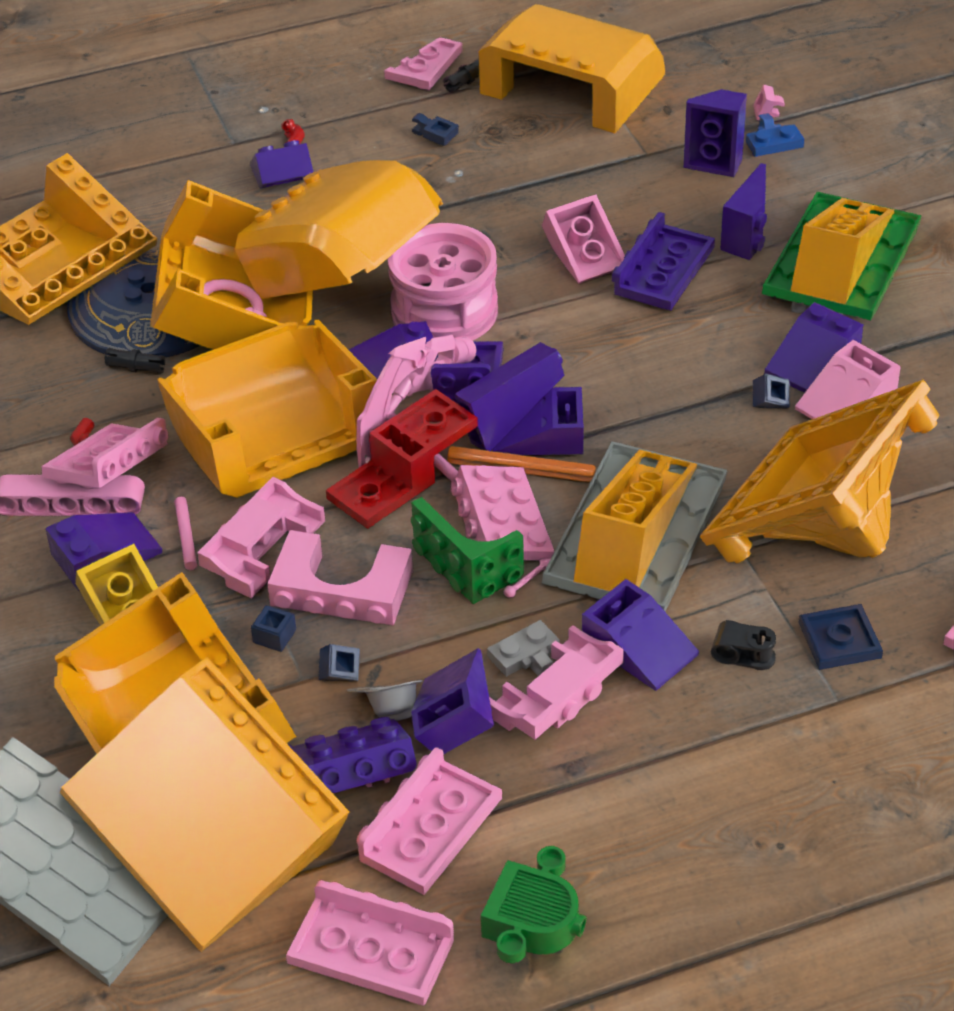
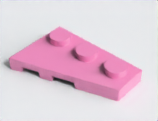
(427, 66)

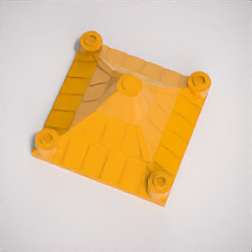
(827, 479)

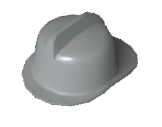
(391, 701)

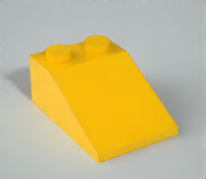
(115, 583)

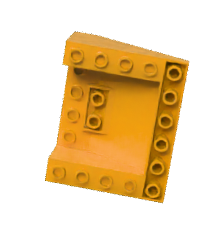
(65, 243)
(205, 804)

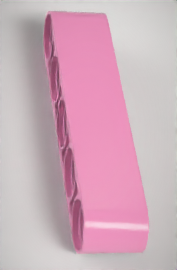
(45, 497)

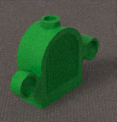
(532, 908)

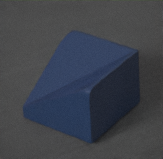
(771, 392)
(273, 628)
(339, 663)

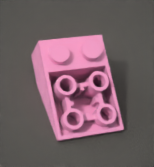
(847, 379)

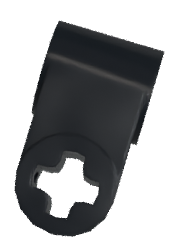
(741, 644)

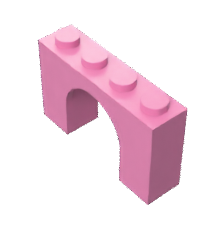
(371, 599)

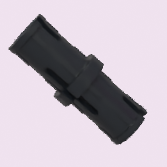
(463, 76)
(135, 360)

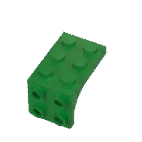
(469, 565)

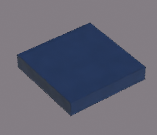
(840, 636)

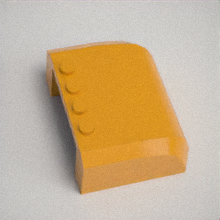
(614, 59)
(335, 226)
(201, 248)
(268, 405)
(141, 653)

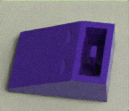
(550, 426)
(650, 639)
(453, 704)

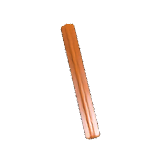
(531, 465)

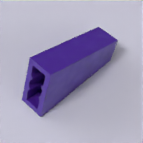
(510, 393)

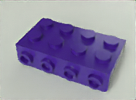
(661, 264)
(359, 754)

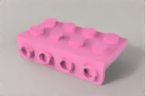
(106, 454)
(499, 502)
(426, 822)
(372, 942)

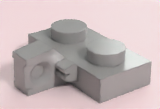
(524, 650)

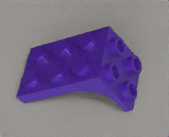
(455, 377)

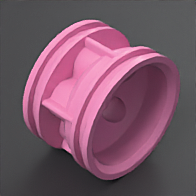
(462, 280)

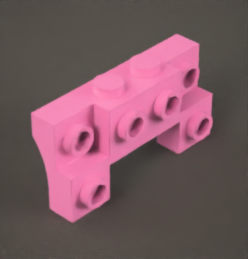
(253, 531)
(561, 688)

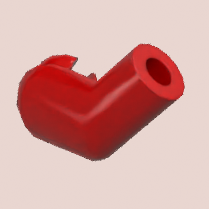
(292, 131)
(82, 431)

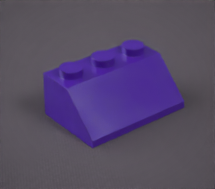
(715, 132)

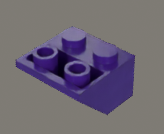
(281, 165)

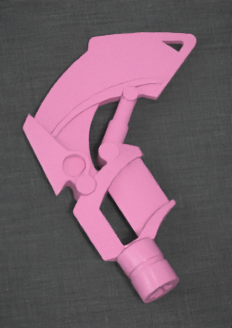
(403, 375)

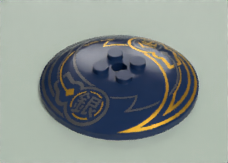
(119, 312)

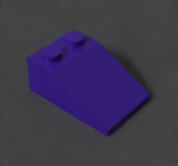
(745, 217)
(812, 344)
(374, 351)
(91, 537)

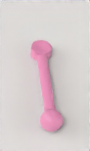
(510, 591)

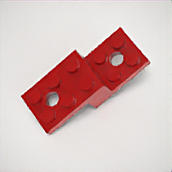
(401, 458)

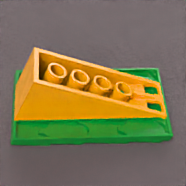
(842, 255)

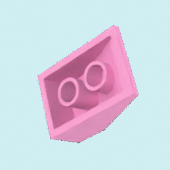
(583, 238)

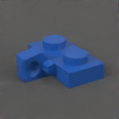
(773, 138)

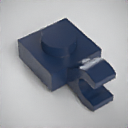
(435, 130)

